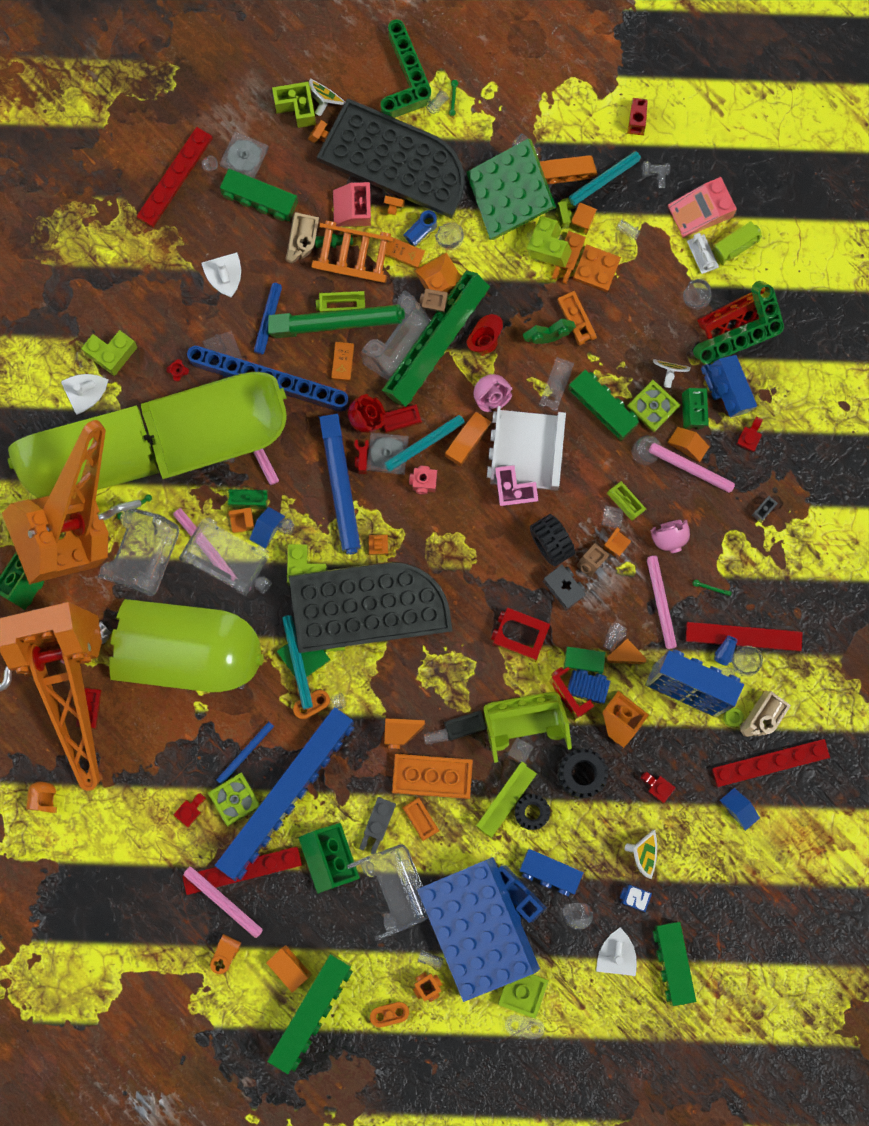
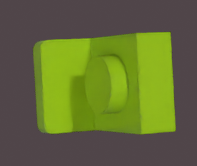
(564, 213)

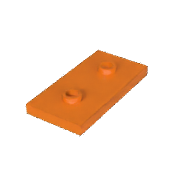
(432, 776)

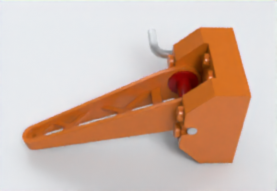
(69, 509)
(51, 635)

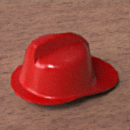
(485, 335)

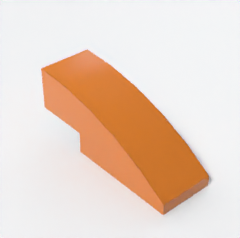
(467, 439)

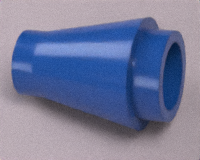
(726, 651)

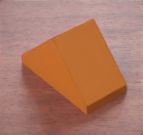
(689, 443)
(626, 654)

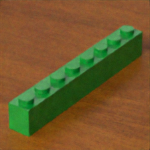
(436, 339)

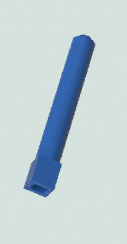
(340, 484)

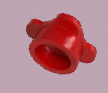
(177, 365)

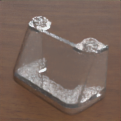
(387, 357)
(142, 552)
(224, 556)

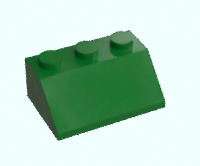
(15, 585)
(328, 857)

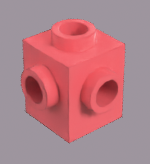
(428, 475)

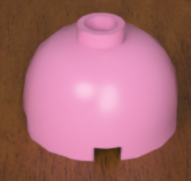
(492, 392)
(671, 535)

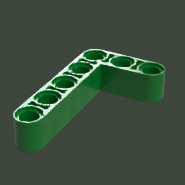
(410, 71)
(746, 331)

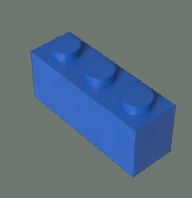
(733, 386)
(550, 872)

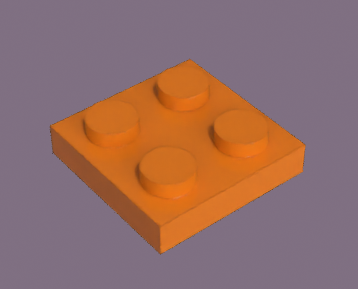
(596, 268)

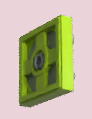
(653, 406)
(234, 799)

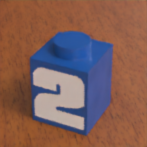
(635, 898)

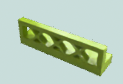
(506, 799)

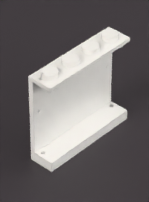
(531, 444)

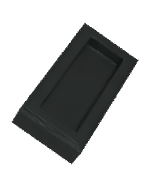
(465, 725)

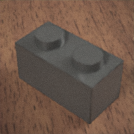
(764, 509)

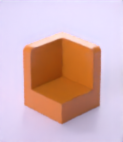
(584, 217)
(241, 520)
(616, 544)

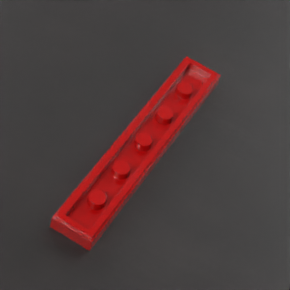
(746, 636)

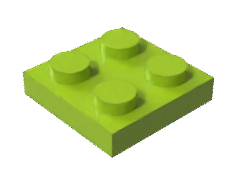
(524, 995)

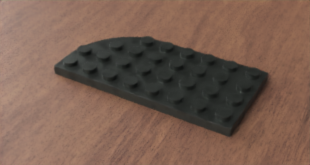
(395, 158)
(366, 605)

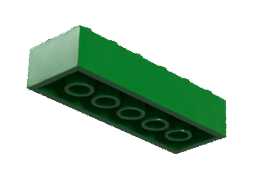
(310, 1013)

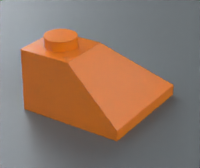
(439, 274)
(623, 719)
(401, 731)

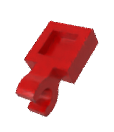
(750, 437)
(361, 461)
(659, 787)
(188, 811)

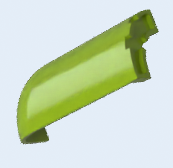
(215, 422)
(125, 455)
(183, 647)

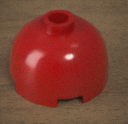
(366, 414)

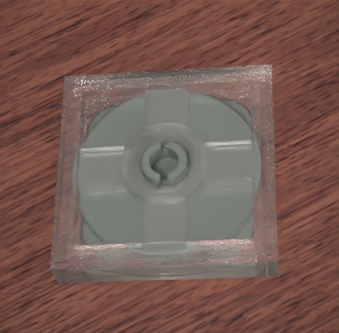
(244, 155)
(383, 448)

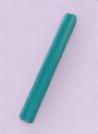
(604, 178)
(424, 443)
(297, 662)

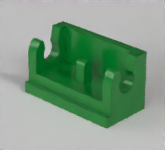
(695, 408)
(247, 499)
(584, 659)

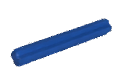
(270, 309)

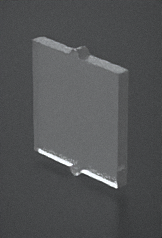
(223, 344)

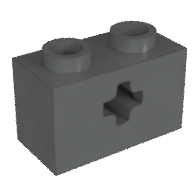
(555, 581)

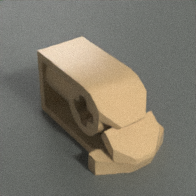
(302, 230)
(768, 708)

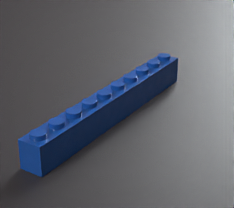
(284, 794)

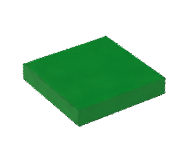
(312, 660)

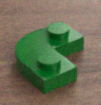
(544, 335)

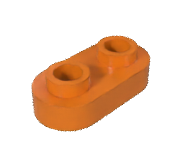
(316, 707)
(389, 1013)

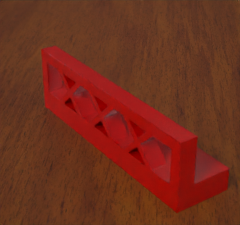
(733, 310)

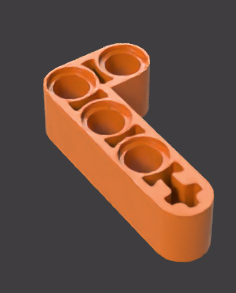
(569, 169)

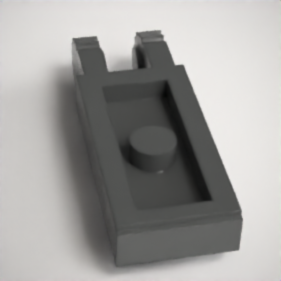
(378, 823)

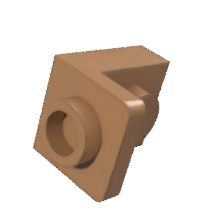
(433, 300)
(592, 560)

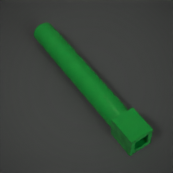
(290, 325)

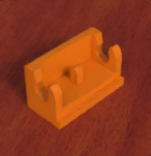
(289, 968)

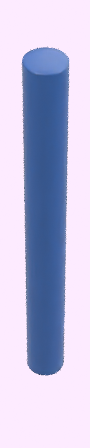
(244, 753)

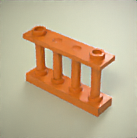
(341, 265)

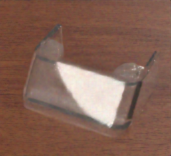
(399, 885)

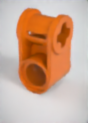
(226, 950)

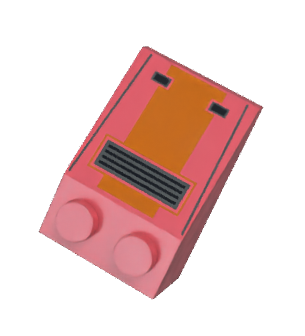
(702, 207)

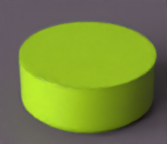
(733, 717)

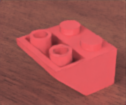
(352, 205)

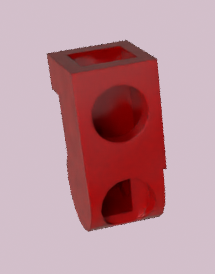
(637, 116)

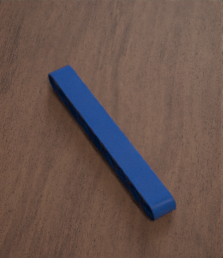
(292, 391)

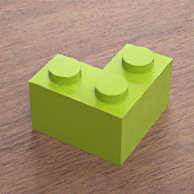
(298, 99)
(545, 243)
(110, 356)
(298, 561)

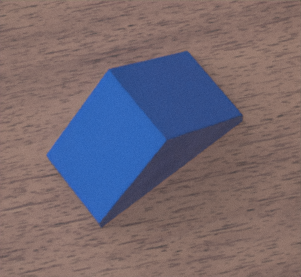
(266, 527)
(740, 808)

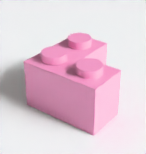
(512, 492)

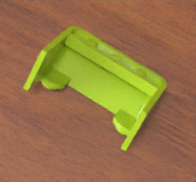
(526, 717)

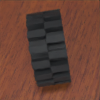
(540, 803)

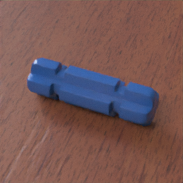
(710, 382)

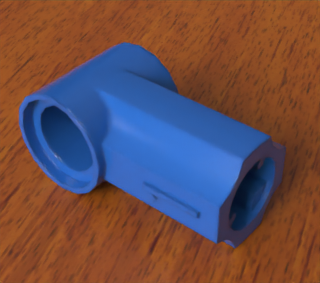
(421, 229)

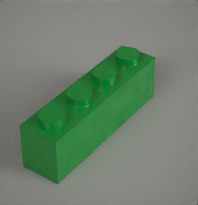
(258, 195)
(603, 404)
(675, 964)

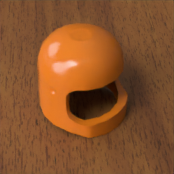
(41, 797)

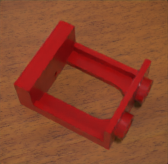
(504, 642)
(566, 696)

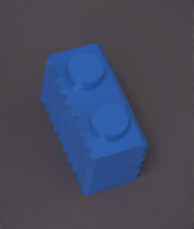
(588, 686)

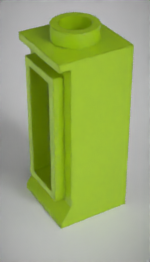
(737, 242)
(340, 297)

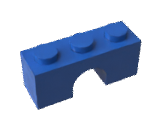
(525, 901)

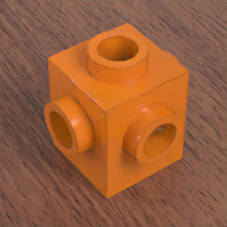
(431, 994)

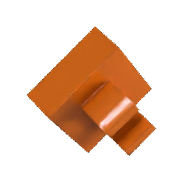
(319, 132)
(394, 203)
(378, 544)

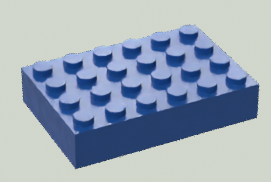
(694, 683)
(478, 929)

